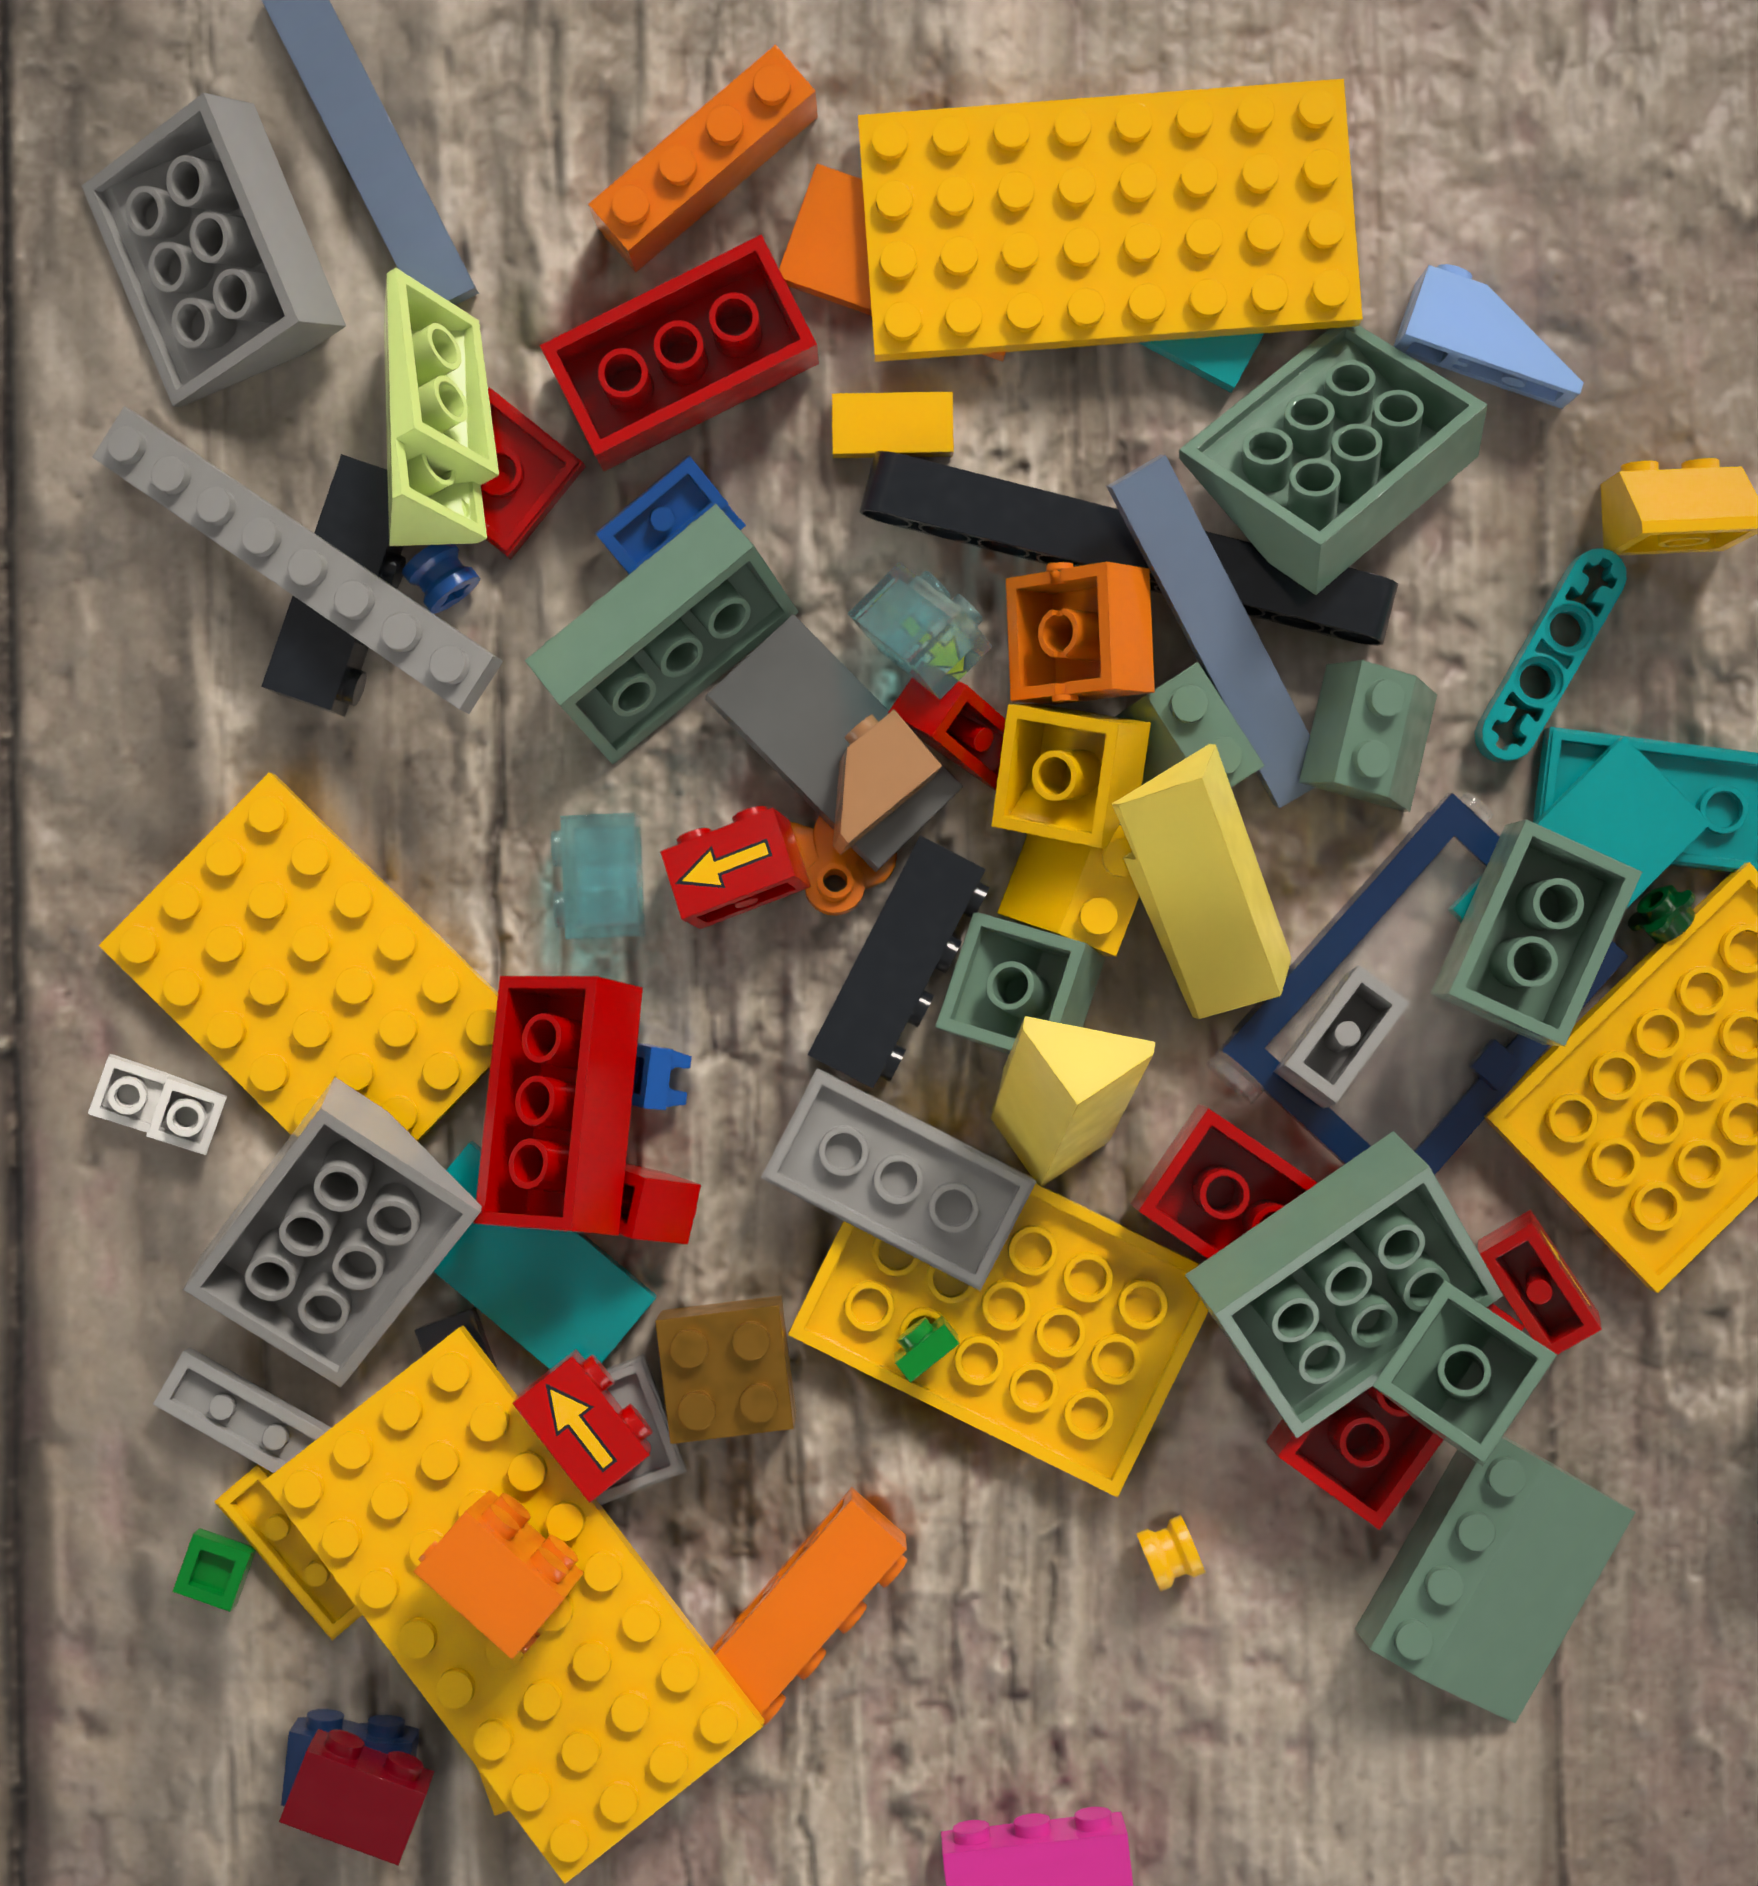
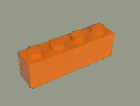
(705, 158)
(809, 1600)

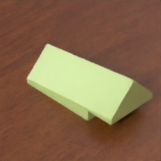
(435, 418)

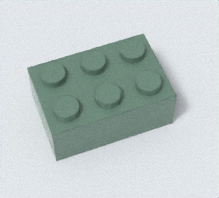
(1536, 932)

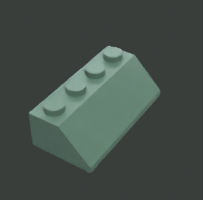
(663, 634)

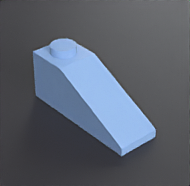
(1479, 336)

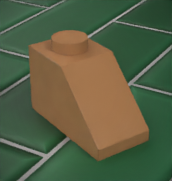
(878, 775)

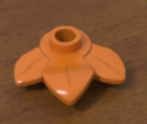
(824, 861)

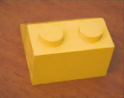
(1677, 508)
(1066, 771)
(1073, 890)

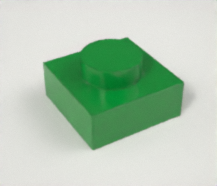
(924, 1345)
(214, 1570)

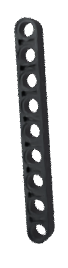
(1080, 532)

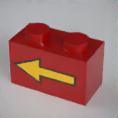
(734, 867)
(1539, 1284)
(585, 1424)

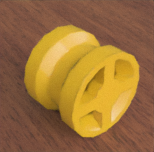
(1170, 1553)

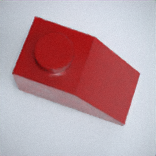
(956, 726)
(657, 1205)

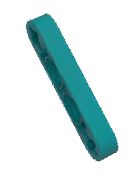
(1557, 660)

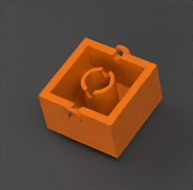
(1080, 633)
(500, 1571)

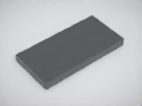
(795, 711)

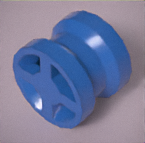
(440, 576)

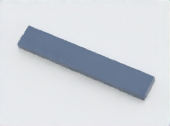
(370, 146)
(1214, 622)

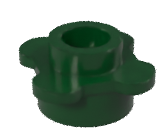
(1664, 913)

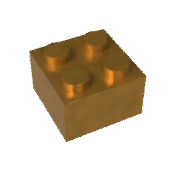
(726, 1369)

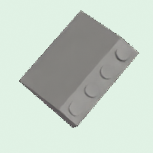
(212, 249)
(334, 1235)

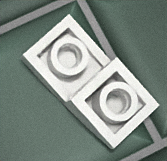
(157, 1104)

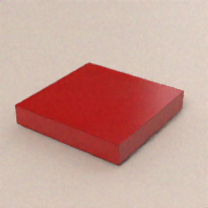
(530, 479)

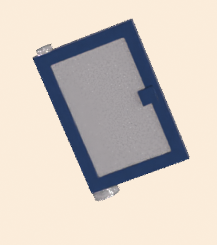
(1438, 1061)

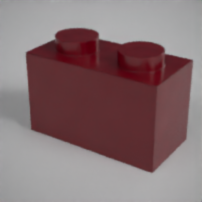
(357, 1795)

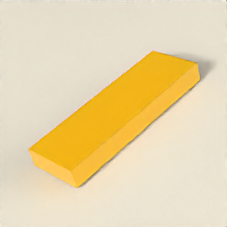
(287, 1552)

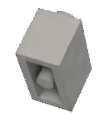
(1341, 1037)

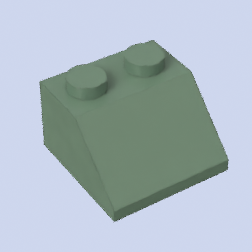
(1187, 717)
(1369, 733)
(1014, 974)
(1464, 1372)

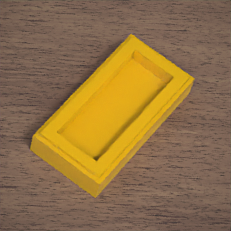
(892, 422)

